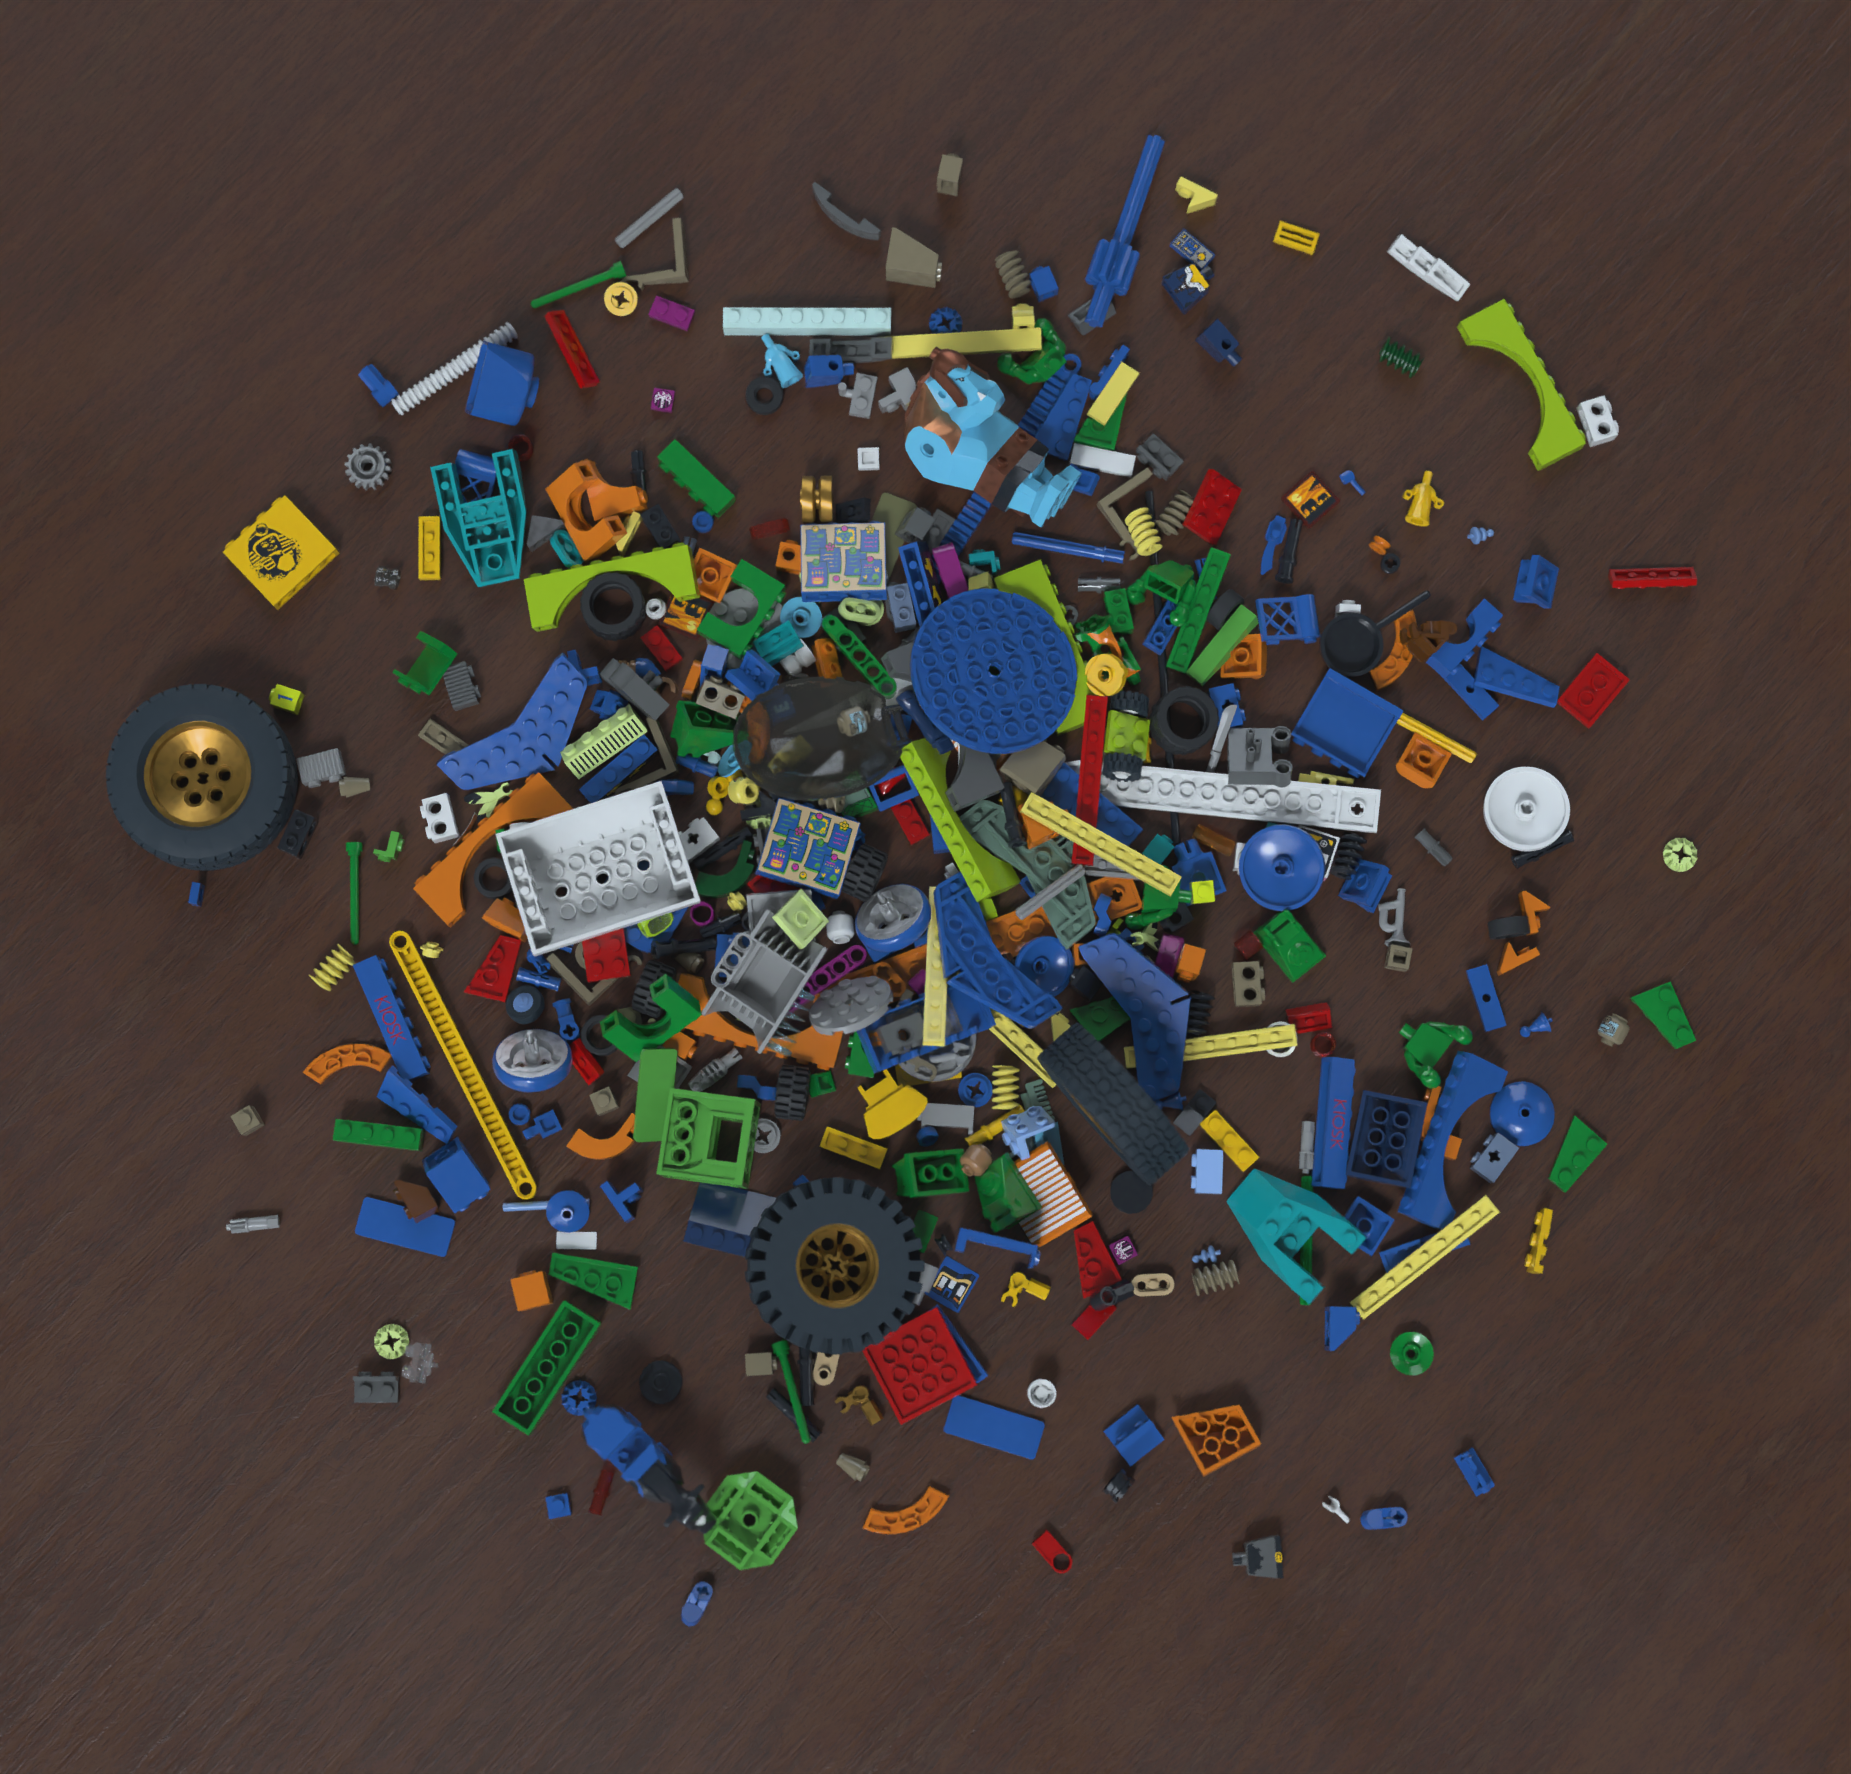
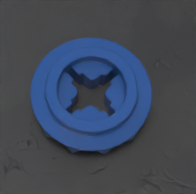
(949, 314)
(971, 1080)
(573, 1389)

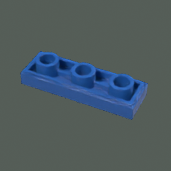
(1161, 632)
(1478, 699)
(1490, 1011)

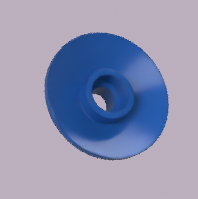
(569, 1201)

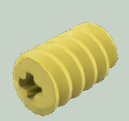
(1143, 532)
(333, 968)
(1005, 1087)

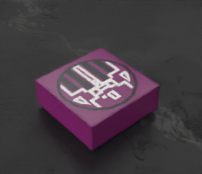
(663, 400)
(1123, 1250)

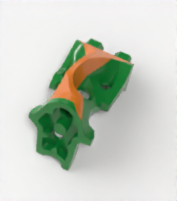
(1099, 632)

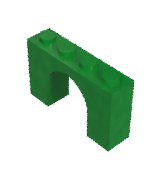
(739, 638)
(632, 1038)

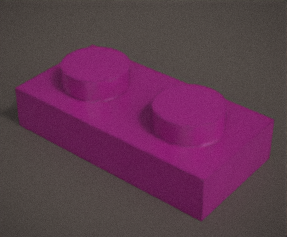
(671, 313)

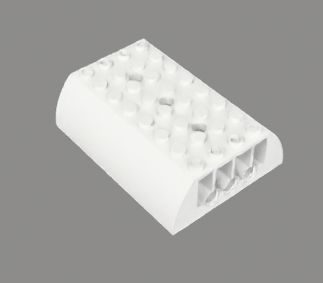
(591, 841)

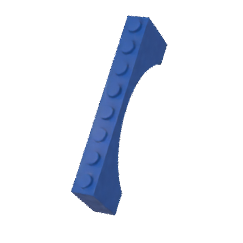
(1466, 1083)

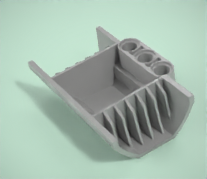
(765, 979)

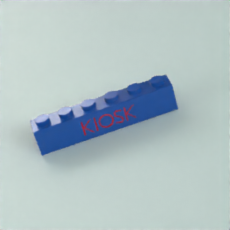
(391, 1018)
(1333, 1122)

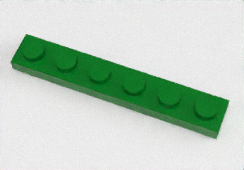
(1199, 608)

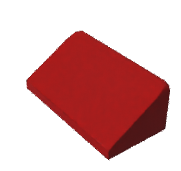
(1310, 1017)
(1091, 1320)

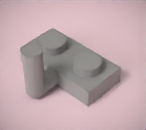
(861, 396)

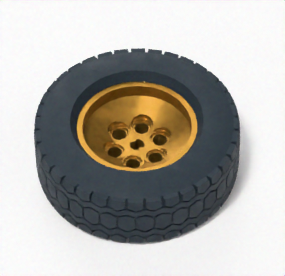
(153, 758)

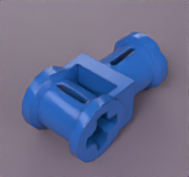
(566, 1019)

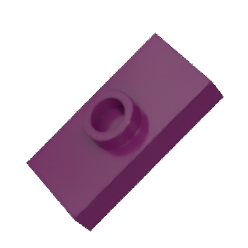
(1169, 953)

